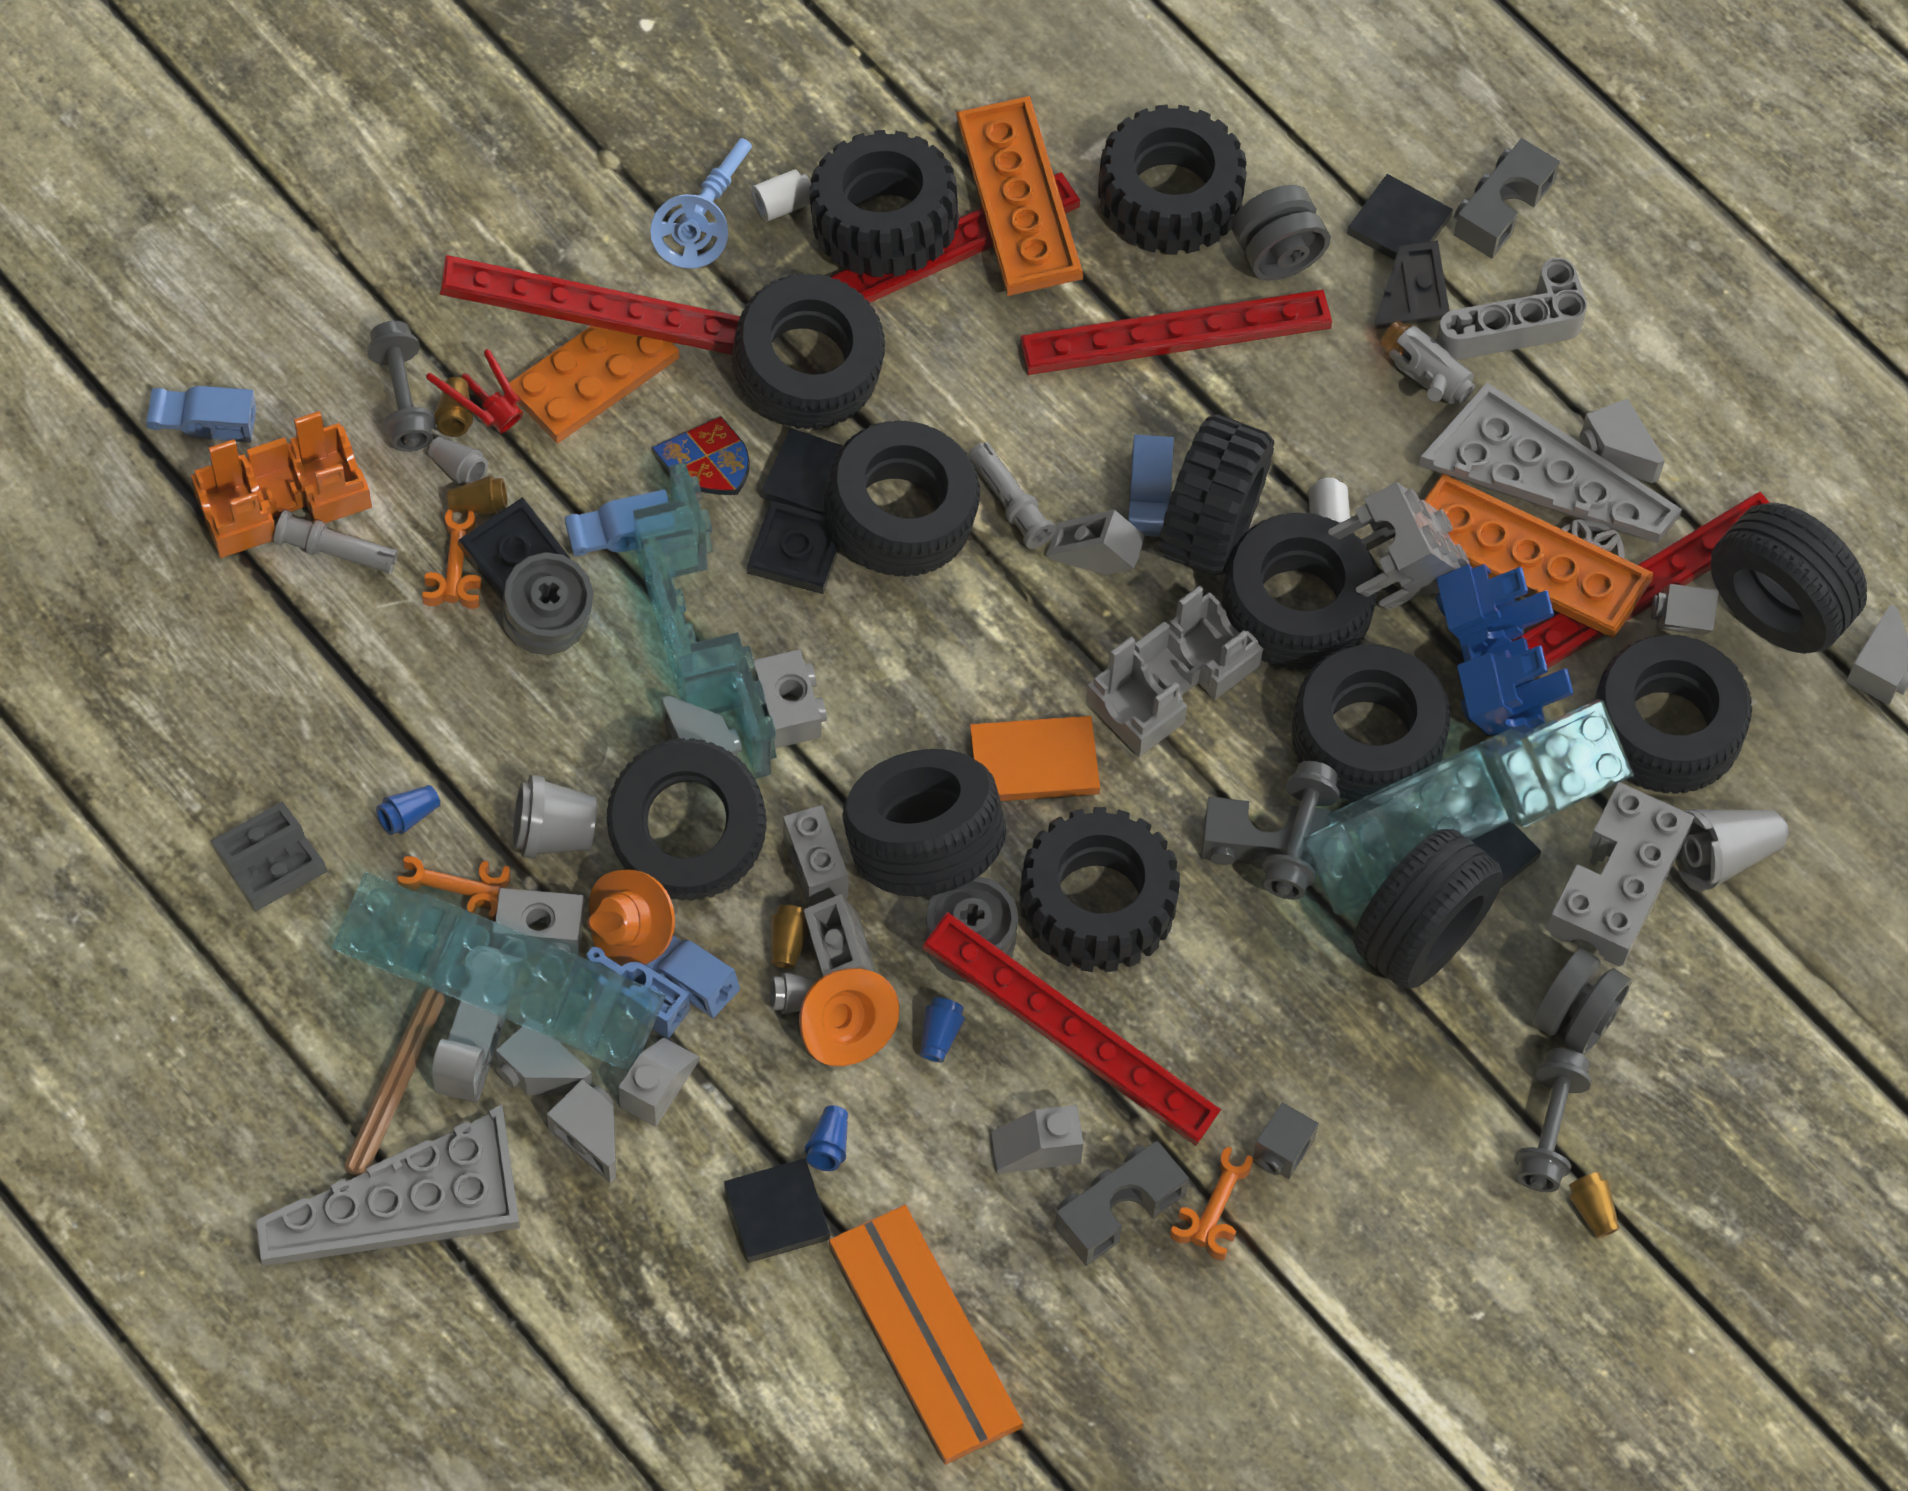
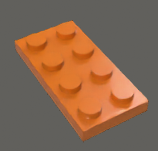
(588, 377)

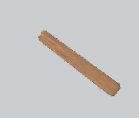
(394, 1082)

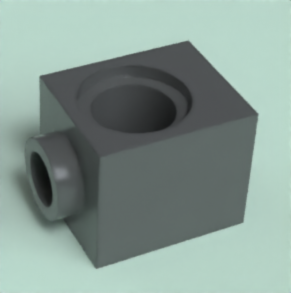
(1285, 1141)

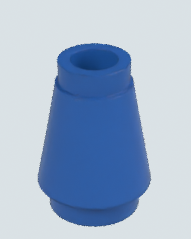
(406, 809)
(940, 1026)
(828, 1140)

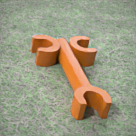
(454, 587)
(482, 893)
(1205, 1230)

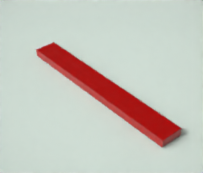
(969, 240)
(588, 304)
(1175, 332)
(1674, 565)
(1071, 1028)

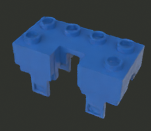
(1496, 670)

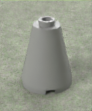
(1728, 843)

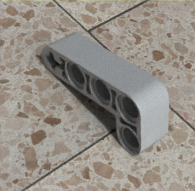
(1466, 331)
(466, 1056)

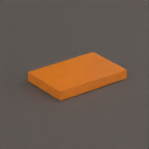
(1038, 757)

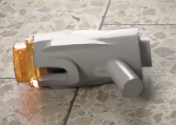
(1427, 363)

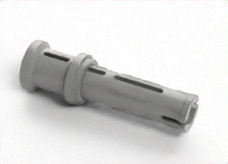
(1020, 507)
(317, 539)

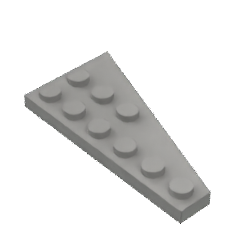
(1526, 457)
(417, 1196)

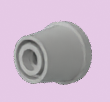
(552, 818)

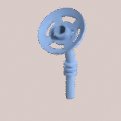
(693, 220)

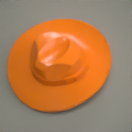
(630, 916)
(848, 1016)

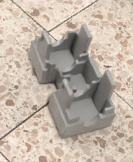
(1420, 544)
(1147, 678)
(1642, 846)

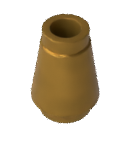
(450, 416)
(479, 496)
(788, 934)
(1595, 1203)

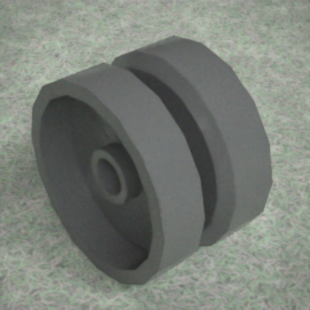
(1280, 232)
(553, 625)
(983, 908)
(1577, 999)

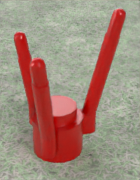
(499, 409)

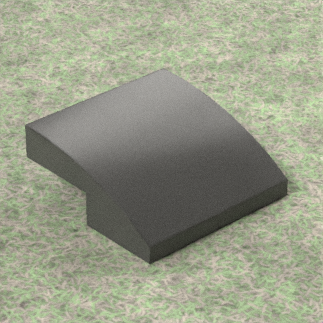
(268, 856)

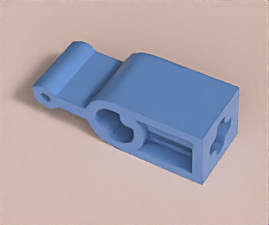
(204, 412)
(1150, 482)
(610, 525)
(699, 973)
(676, 1002)

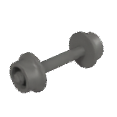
(409, 425)
(1313, 786)
(1542, 1167)

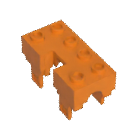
(246, 493)

